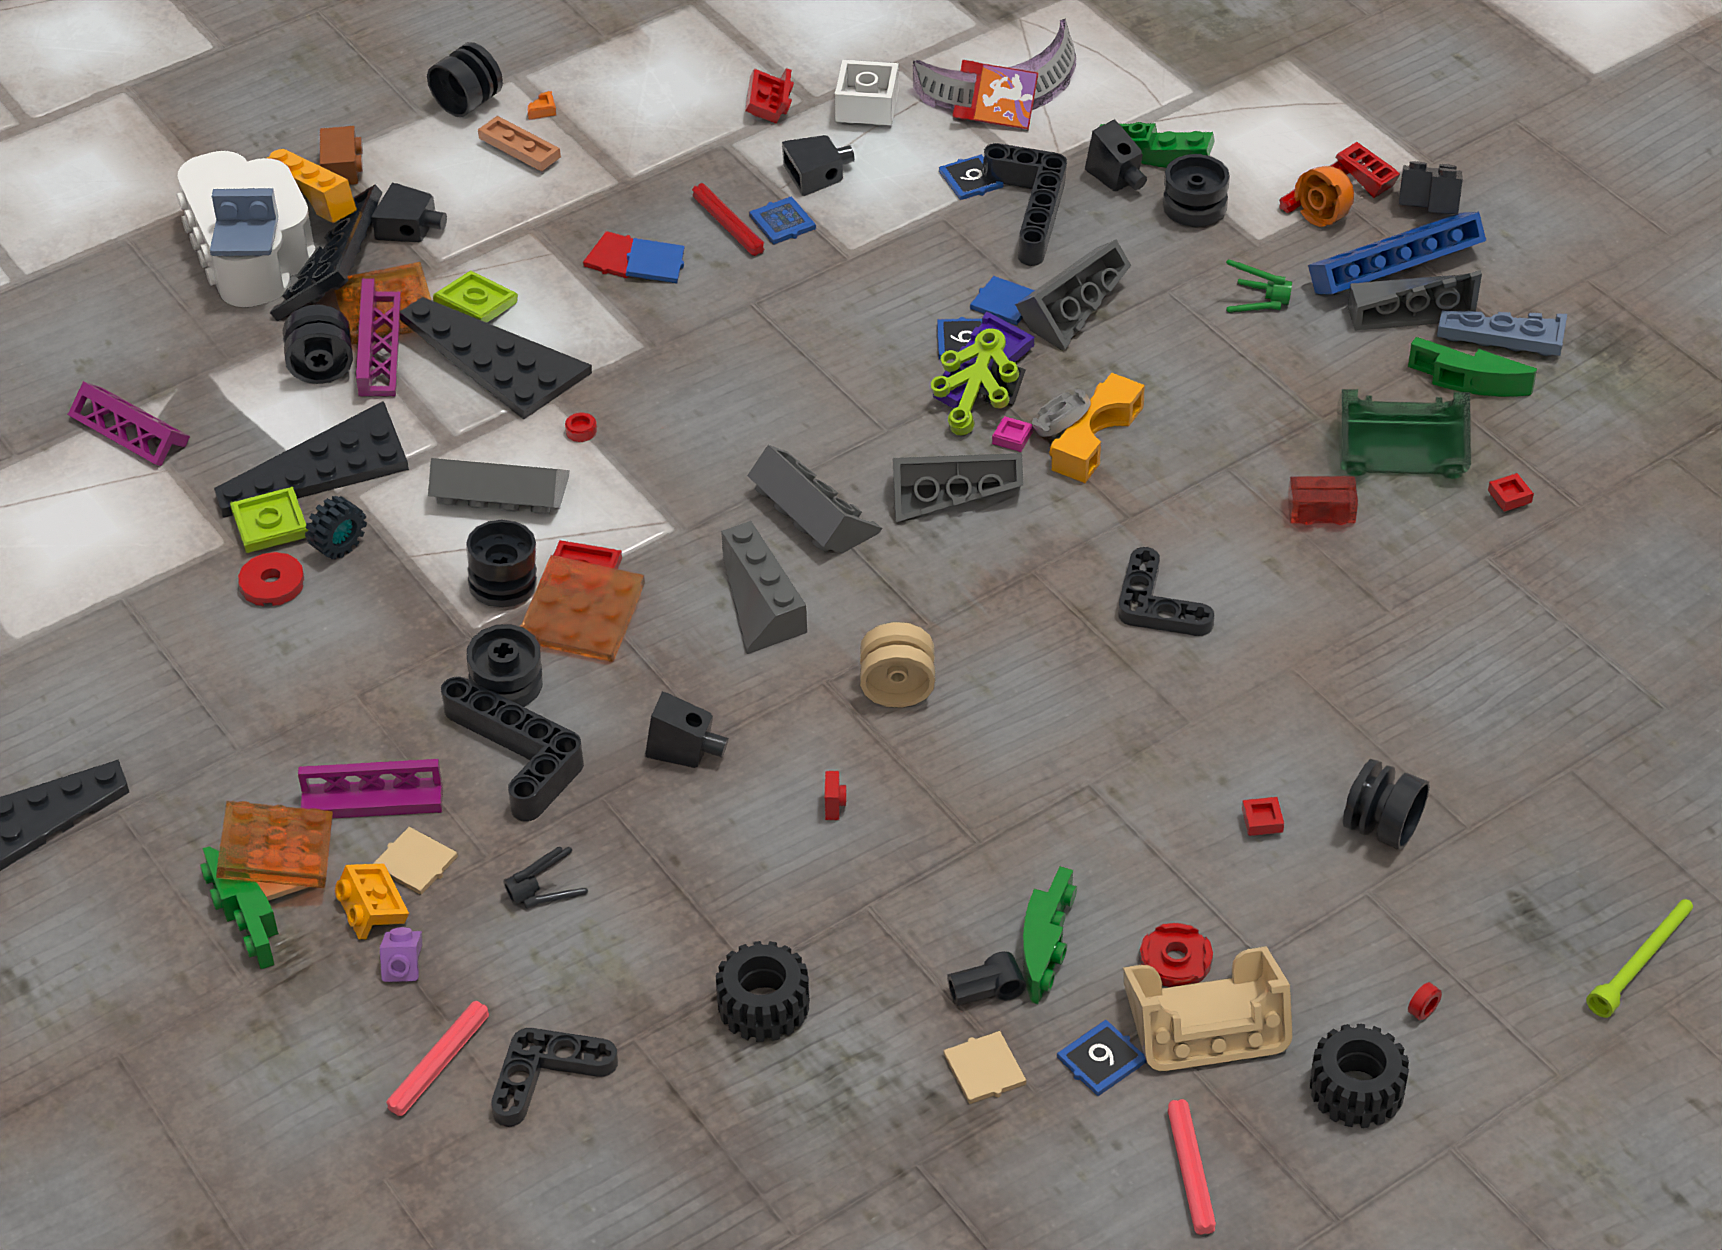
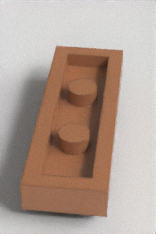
(519, 143)

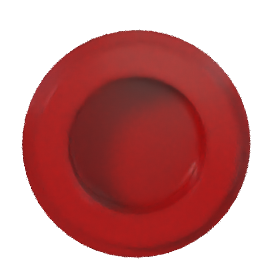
(580, 427)
(1424, 1001)

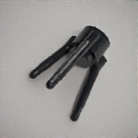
(523, 884)

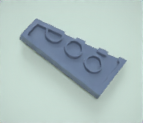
(1503, 330)

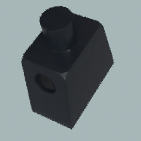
(1115, 158)
(815, 162)
(406, 215)
(682, 733)

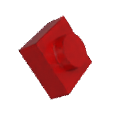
(1510, 492)
(834, 795)
(1263, 816)

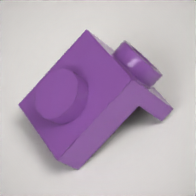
(400, 955)

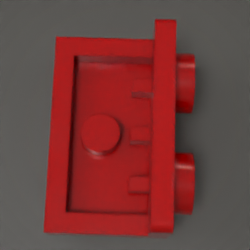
(769, 95)

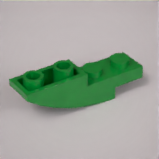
(1164, 147)
(1478, 374)
(246, 905)
(1044, 933)

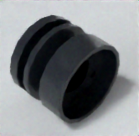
(464, 79)
(501, 563)
(1394, 807)

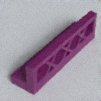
(367, 336)
(133, 415)
(373, 794)

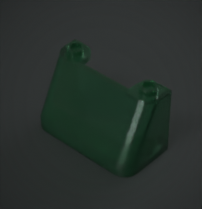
(1404, 435)

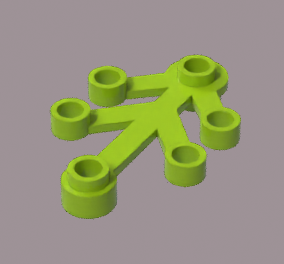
(975, 376)

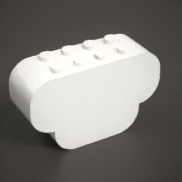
(245, 279)

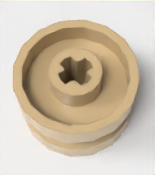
(897, 665)

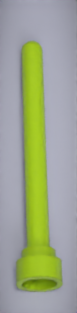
(1606, 998)

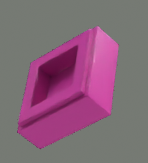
(1012, 434)

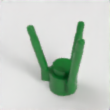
(1277, 289)

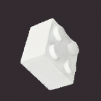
(866, 92)

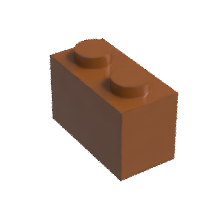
(340, 152)

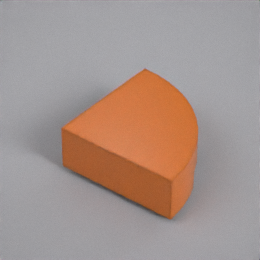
(542, 107)

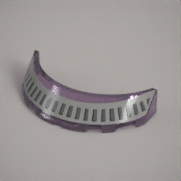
(954, 87)

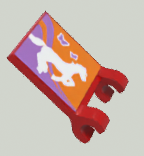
(1000, 95)

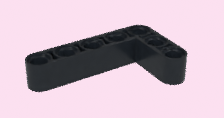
(1046, 177)
(551, 748)

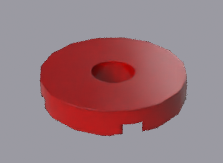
(269, 565)
(1181, 938)

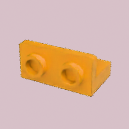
(369, 898)

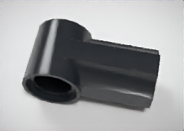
(997, 978)

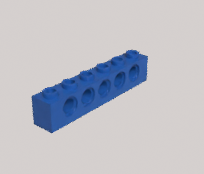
(1397, 252)

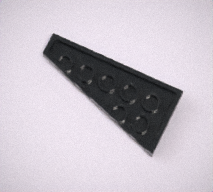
(331, 265)
(504, 363)
(338, 457)
(53, 806)

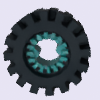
(335, 527)

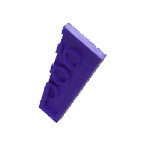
(1017, 344)

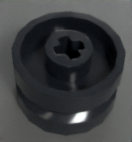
(1196, 190)
(317, 344)
(506, 662)

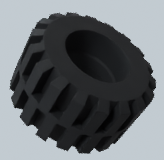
(762, 968)
(1356, 1099)

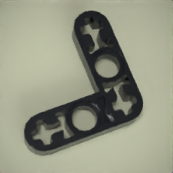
(1149, 606)
(533, 1060)

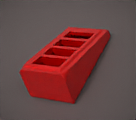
(1375, 182)

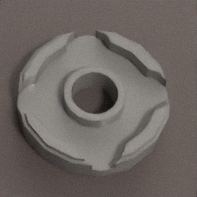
(1061, 413)

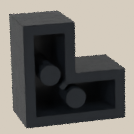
(1431, 187)

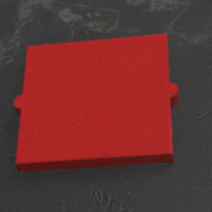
(610, 254)

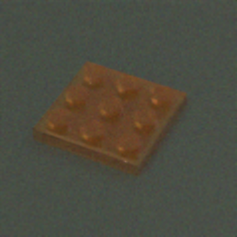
(407, 279)
(583, 607)
(275, 844)

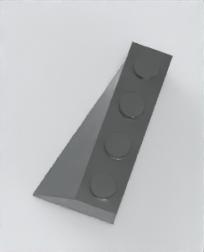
(1068, 299)
(1411, 300)
(946, 481)
(497, 483)
(809, 502)
(761, 590)

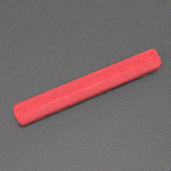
(437, 1058)
(1191, 1167)

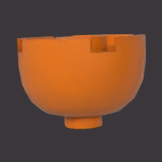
(1324, 195)

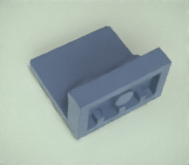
(244, 222)

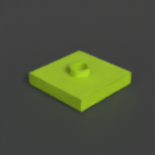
(476, 296)
(269, 519)

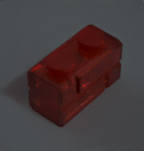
(1322, 499)

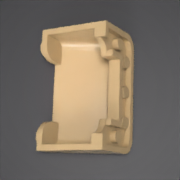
(1213, 1018)

